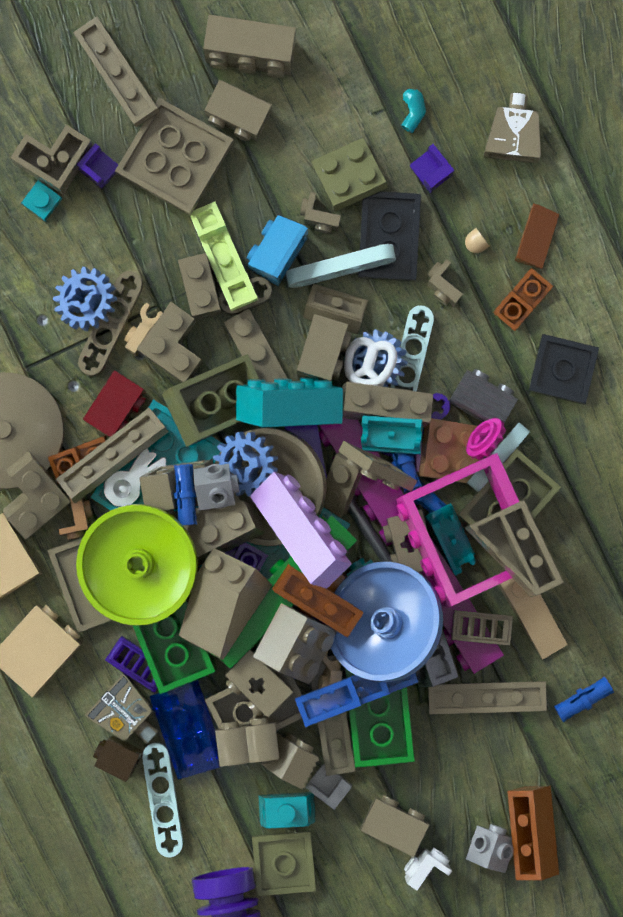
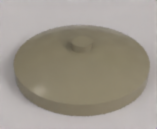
(27, 423)
(296, 459)

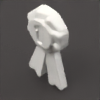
(124, 486)

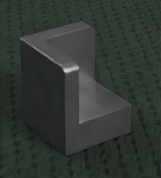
(328, 788)

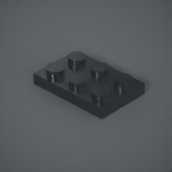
(395, 221)

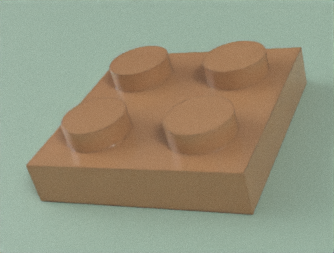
(445, 449)

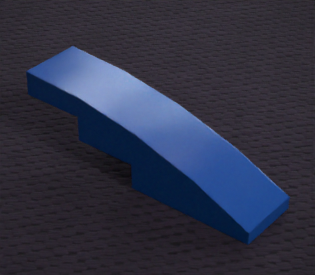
(345, 696)

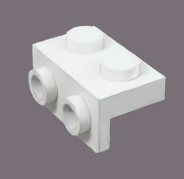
(419, 868)

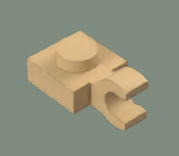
(136, 335)
(331, 673)

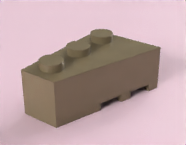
(223, 528)
(518, 547)

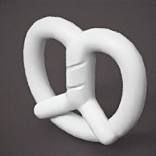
(369, 361)

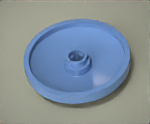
(397, 626)

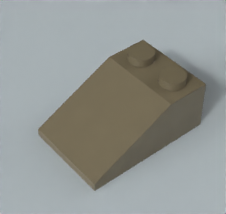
(222, 603)

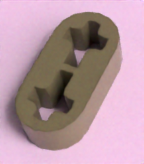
(267, 295)

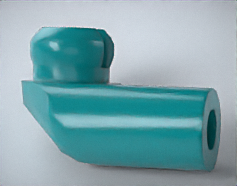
(416, 107)

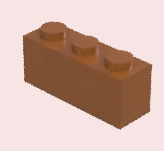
(533, 833)

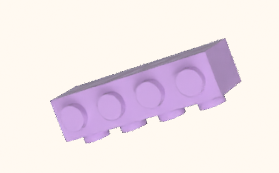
(301, 529)

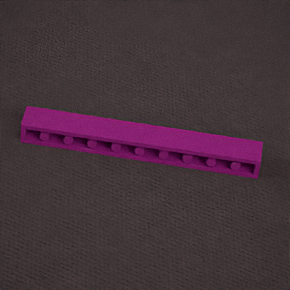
(382, 505)

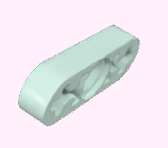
(504, 450)

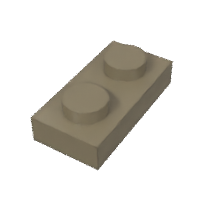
(341, 485)

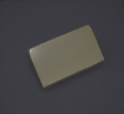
(336, 306)

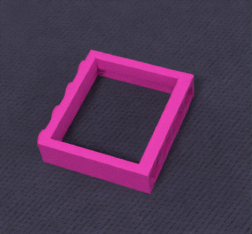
(420, 538)

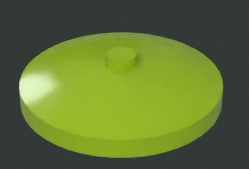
(136, 564)

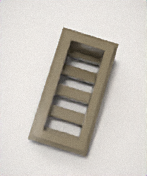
(457, 622)

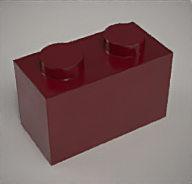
(115, 404)

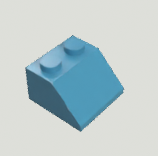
(278, 249)

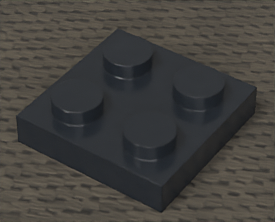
(563, 369)

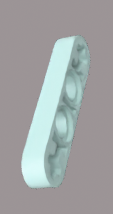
(340, 265)
(415, 361)
(162, 799)

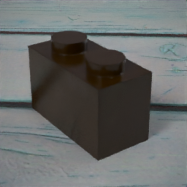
(117, 757)

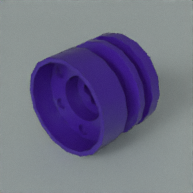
(226, 893)

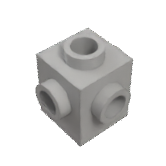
(215, 486)
(491, 848)

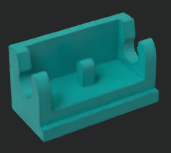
(391, 435)
(451, 538)

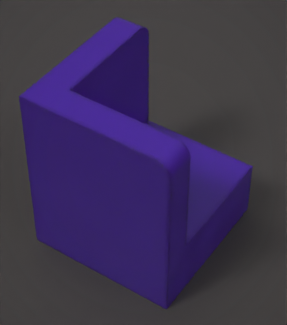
(97, 166)
(432, 168)

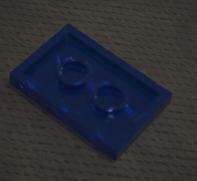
(187, 729)

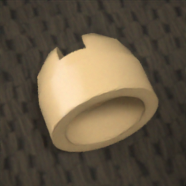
(475, 242)

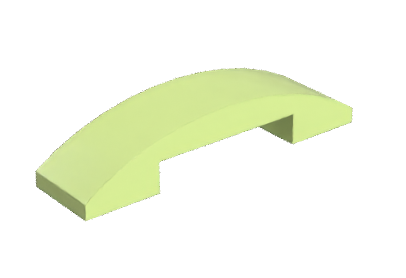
(223, 256)

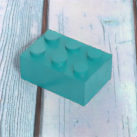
(289, 402)

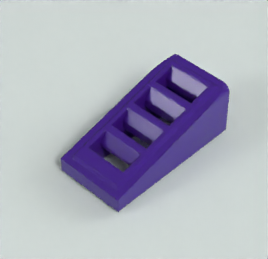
(122, 666)

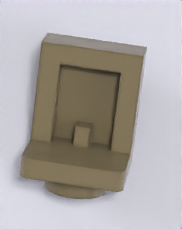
(323, 221)
(443, 289)

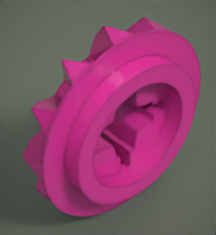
(485, 438)

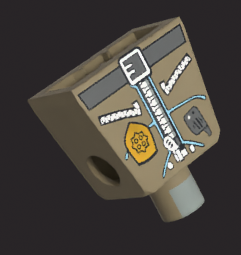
(124, 711)

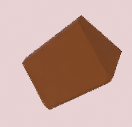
(537, 236)

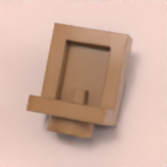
(81, 512)

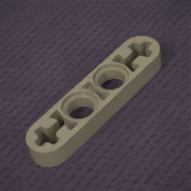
(114, 325)

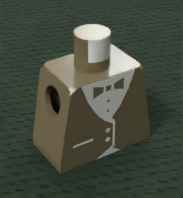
(514, 132)

